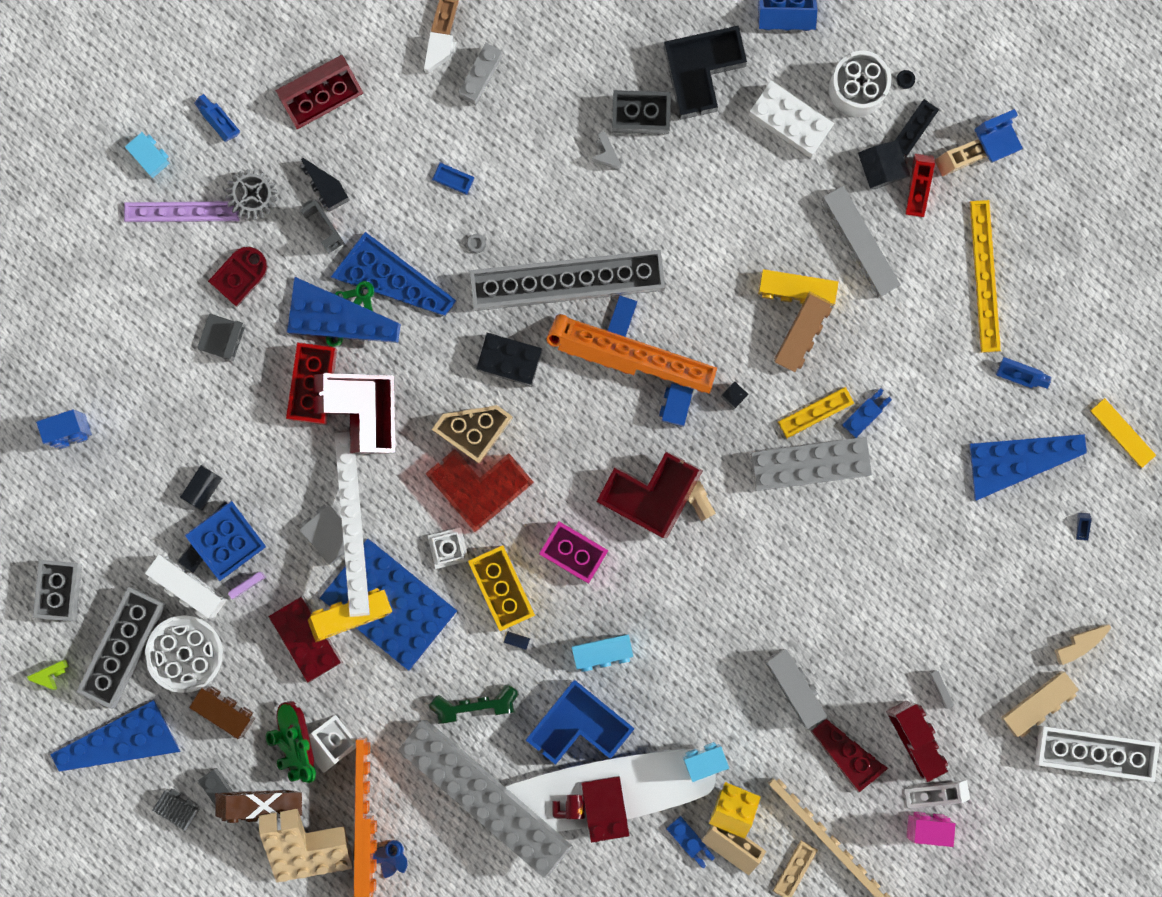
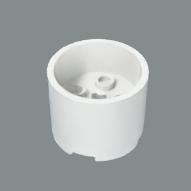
(847, 92)

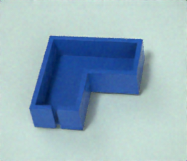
(578, 714)

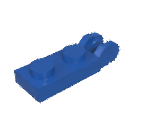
(865, 415)
(689, 840)

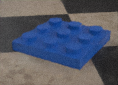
(225, 540)

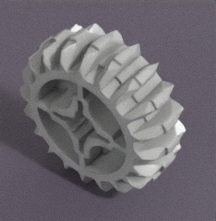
(256, 200)

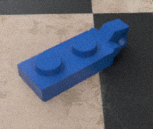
(217, 118)
(1022, 374)

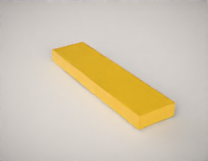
(816, 412)
(1123, 433)

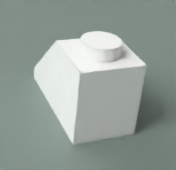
(439, 50)

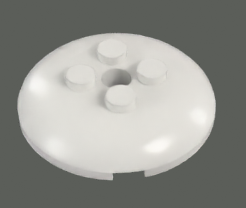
(165, 658)

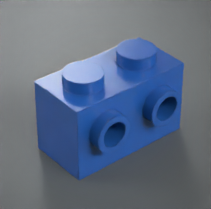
(677, 404)

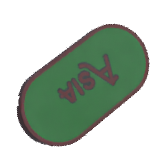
(291, 716)

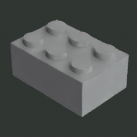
(57, 590)

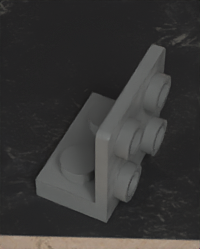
(221, 337)

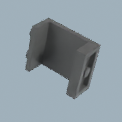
(333, 241)

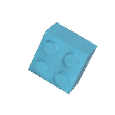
(705, 762)

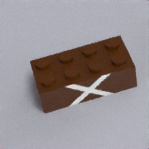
(252, 804)

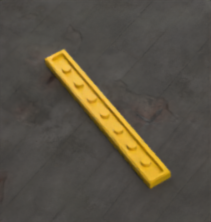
(985, 276)

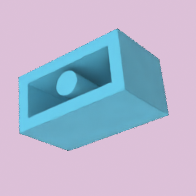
(147, 155)

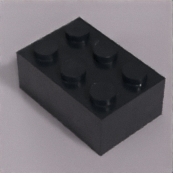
(509, 359)

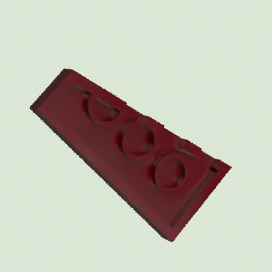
(852, 760)

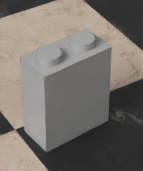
(325, 533)

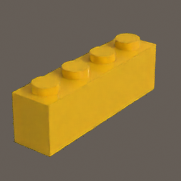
(795, 287)

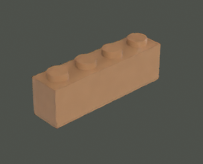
(803, 331)

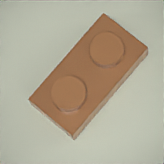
(444, 16)

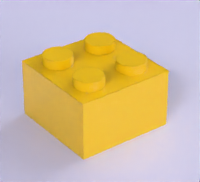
(734, 810)

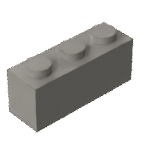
(480, 73)

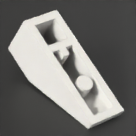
(937, 794)

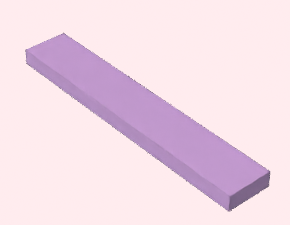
(178, 211)

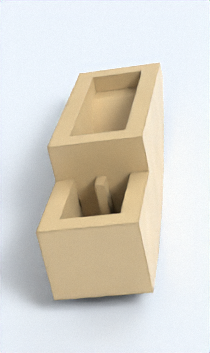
(1081, 644)

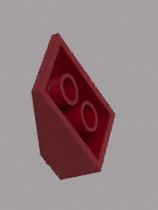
(605, 809)

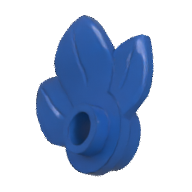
(391, 861)

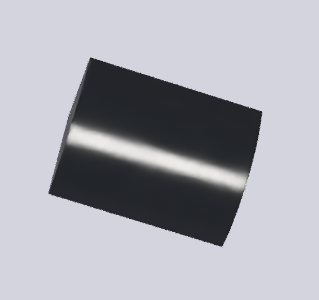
(201, 487)

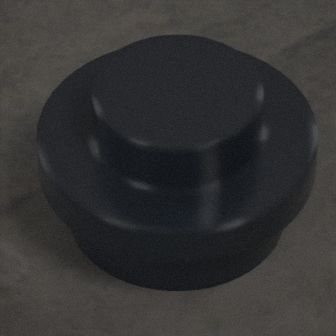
(905, 79)

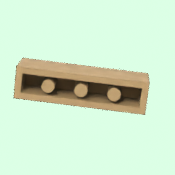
(1039, 704)

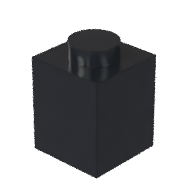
(734, 395)

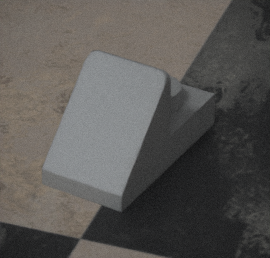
(609, 156)

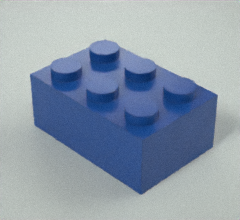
(64, 429)

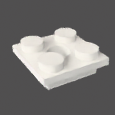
(459, 553)

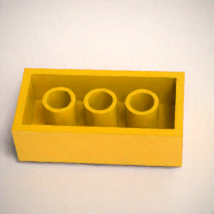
(501, 588)
(338, 619)

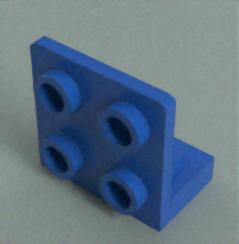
(999, 136)

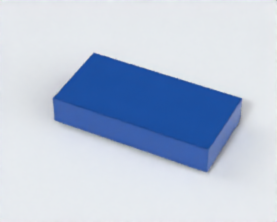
(453, 178)
(622, 316)

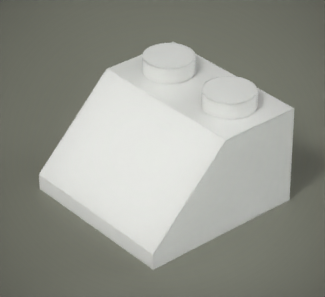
(331, 743)

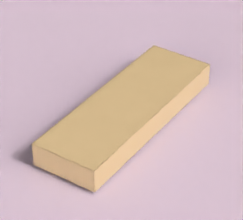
(795, 869)

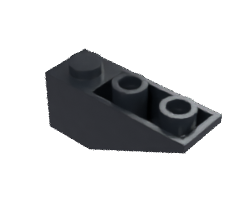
(329, 187)

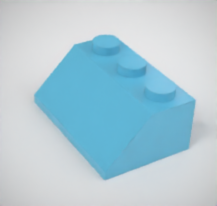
(602, 652)

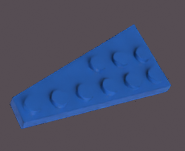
(1012, 461)

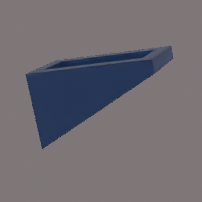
(1083, 526)
(517, 640)

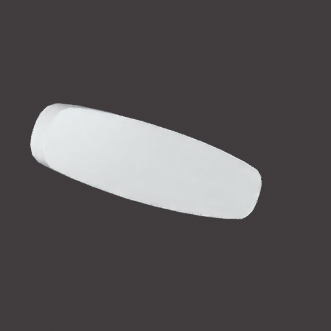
(647, 781)

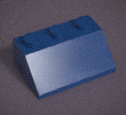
(787, 14)

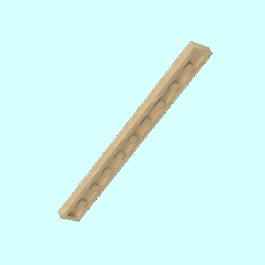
(831, 842)

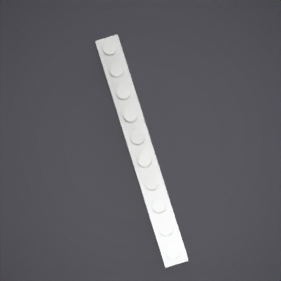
(351, 526)

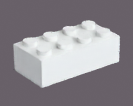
(791, 119)
(185, 586)

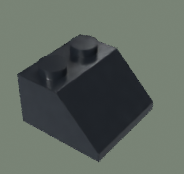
(884, 164)

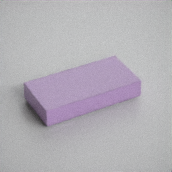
(246, 585)

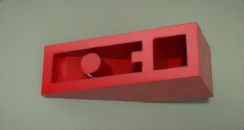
(920, 184)

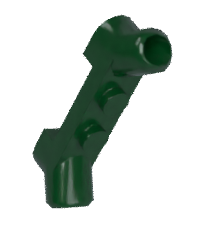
(448, 712)

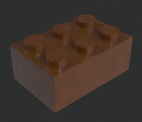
(223, 711)

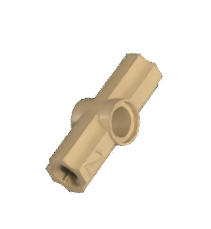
(700, 502)

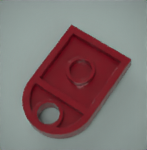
(238, 276)

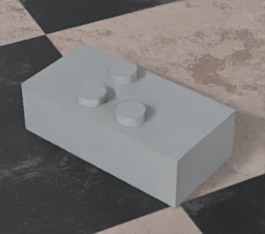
(795, 688)

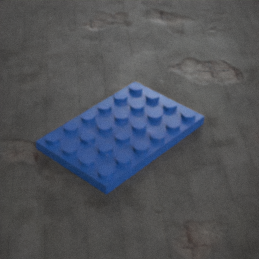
(416, 609)

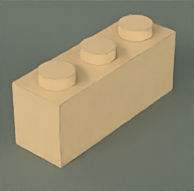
(737, 850)

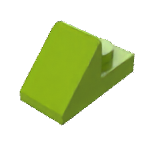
(45, 677)

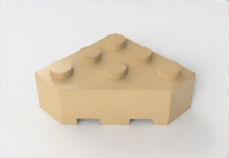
(473, 429)

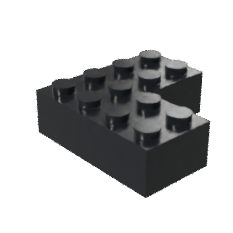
(694, 60)

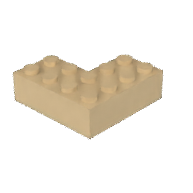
(302, 854)

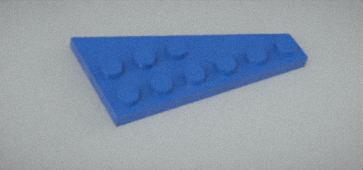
(391, 276)
(328, 315)
(131, 737)

